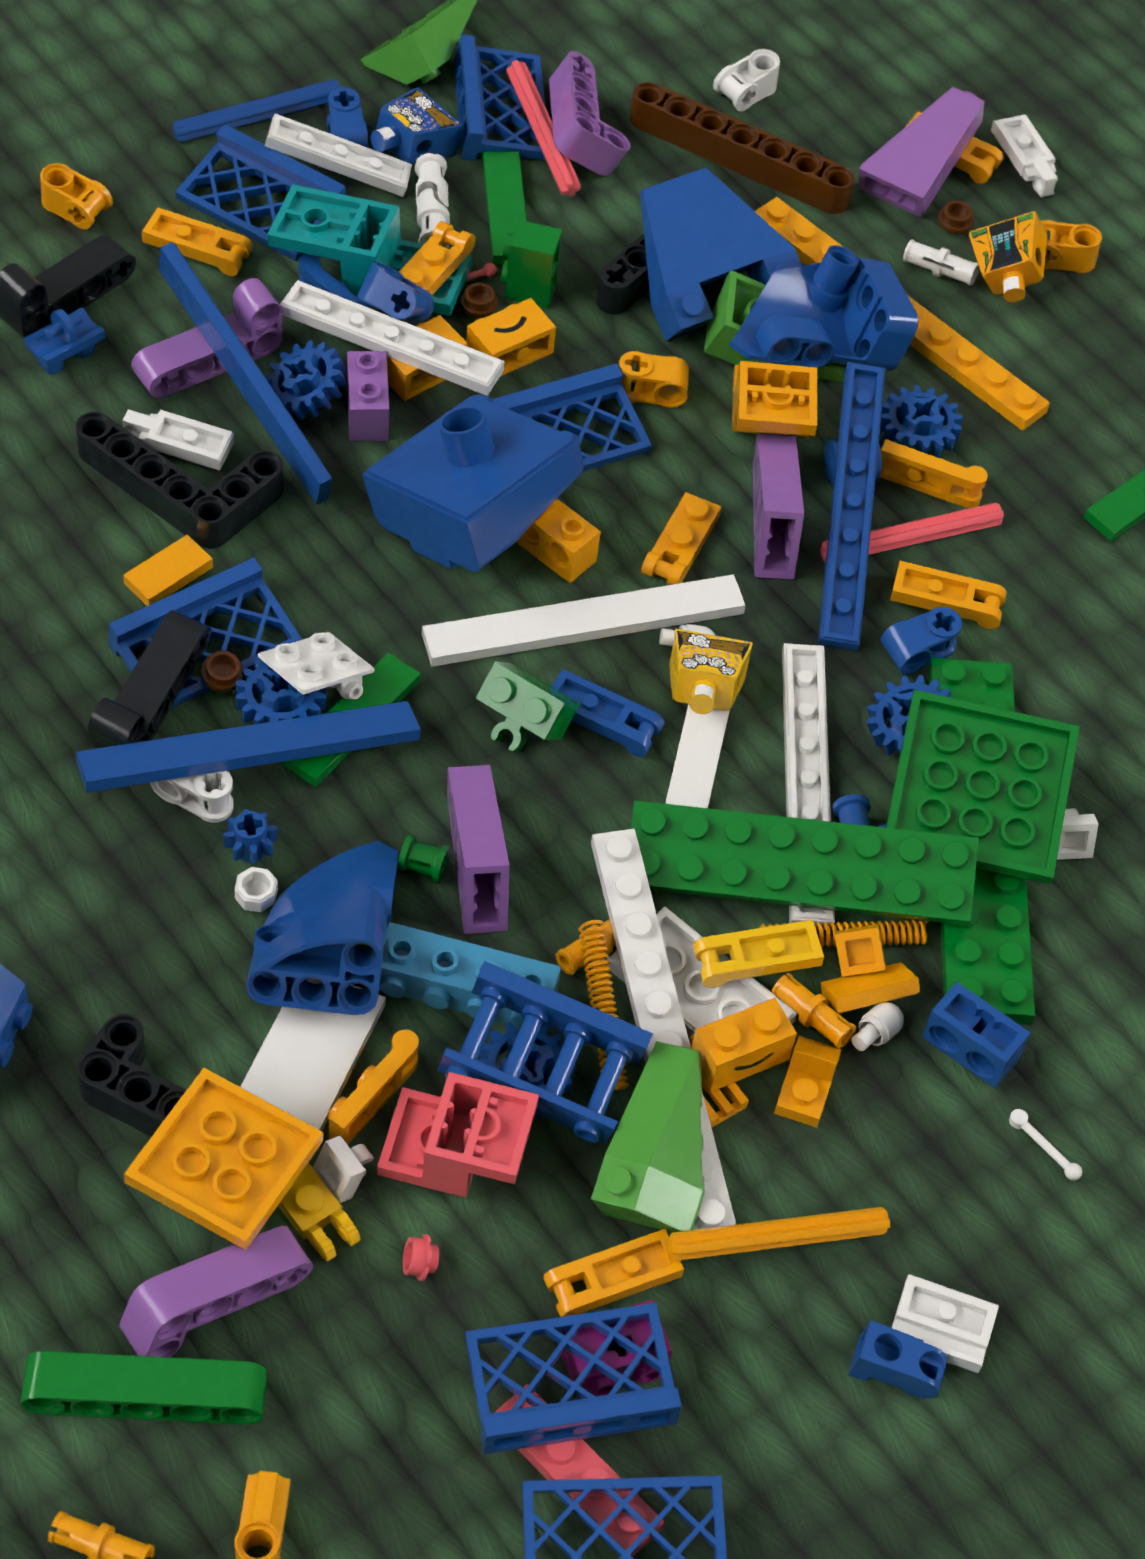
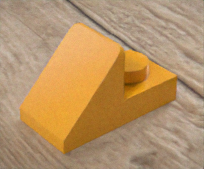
(807, 1081)

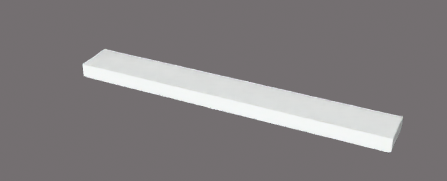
(582, 620)
(806, 747)

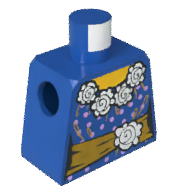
(416, 127)

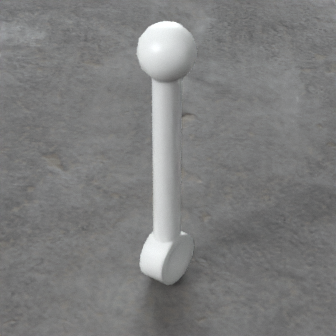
(1019, 1120)

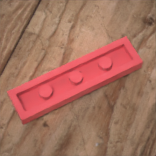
(579, 1461)

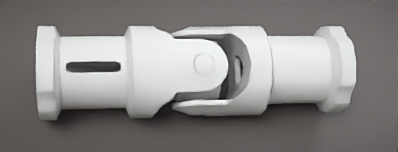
(431, 194)

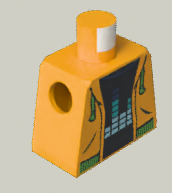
(1011, 254)

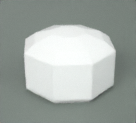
(256, 889)

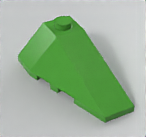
(422, 45)
(730, 312)
(657, 1149)

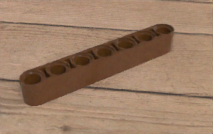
(742, 148)

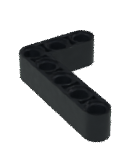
(201, 513)

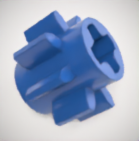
(250, 836)

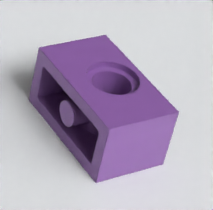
(367, 396)

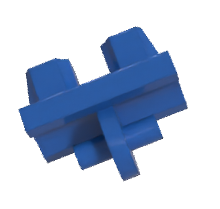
(63, 338)

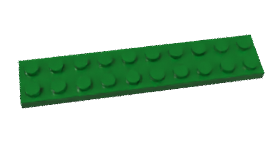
(995, 949)

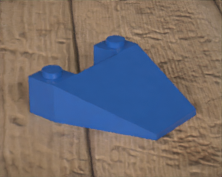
(695, 237)

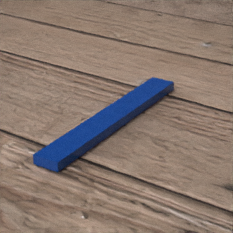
(245, 373)
(851, 507)
(246, 746)

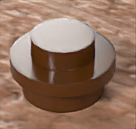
(956, 217)
(479, 300)
(221, 671)

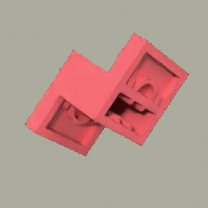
(462, 1133)

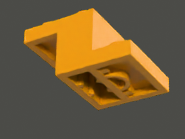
(774, 399)

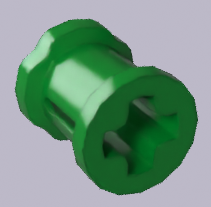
(423, 858)

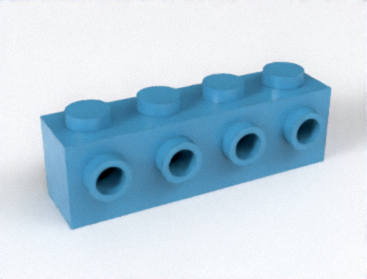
(445, 970)

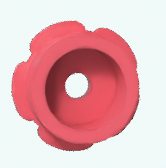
(420, 1257)

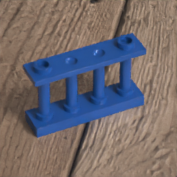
(580, 1026)

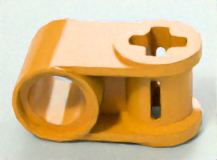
(70, 195)
(1071, 246)
(656, 379)

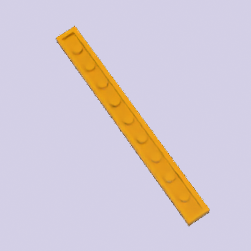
(933, 337)

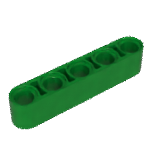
(144, 1388)

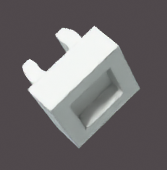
(1077, 835)
(342, 1167)

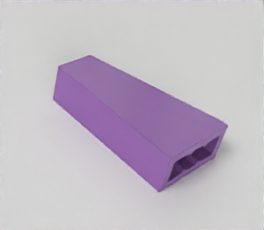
(922, 155)
(776, 506)
(478, 849)

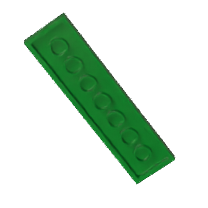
(807, 862)

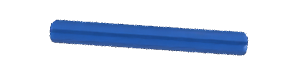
(254, 111)

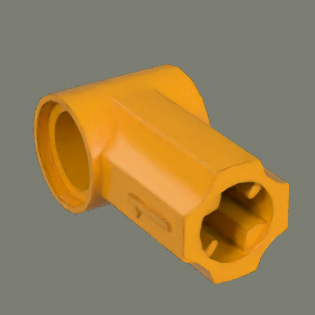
(263, 1514)

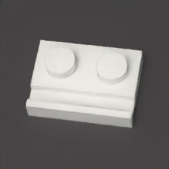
(946, 1320)

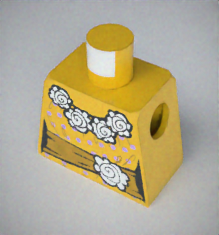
(707, 670)

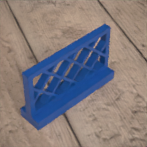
(475, 99)
(254, 160)
(579, 394)
(198, 602)
(577, 1418)
(609, 1486)

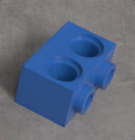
(976, 1034)

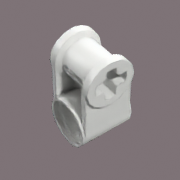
(749, 79)
(199, 791)

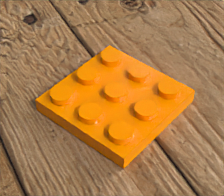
(224, 1158)

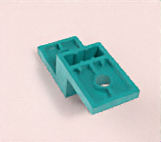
(356, 235)

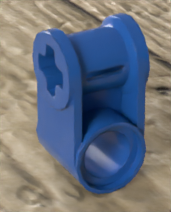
(346, 116)
(392, 293)
(924, 637)

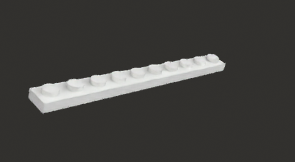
(652, 985)

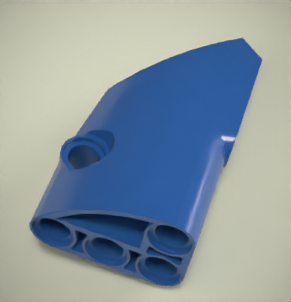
(830, 314)
(315, 934)

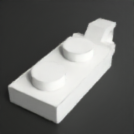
(1027, 152)
(181, 437)

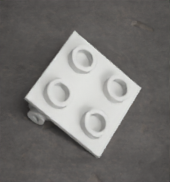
(319, 664)

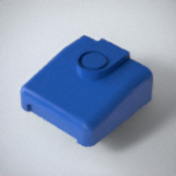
(472, 482)

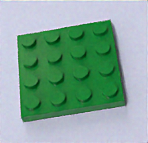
(986, 778)

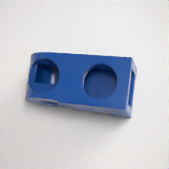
(898, 1361)

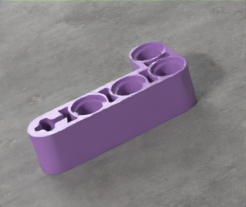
(577, 120)
(189, 358)
(210, 1288)

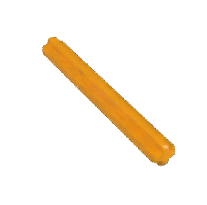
(778, 1233)

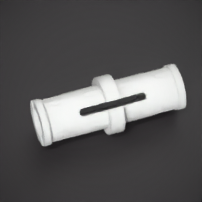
(941, 262)

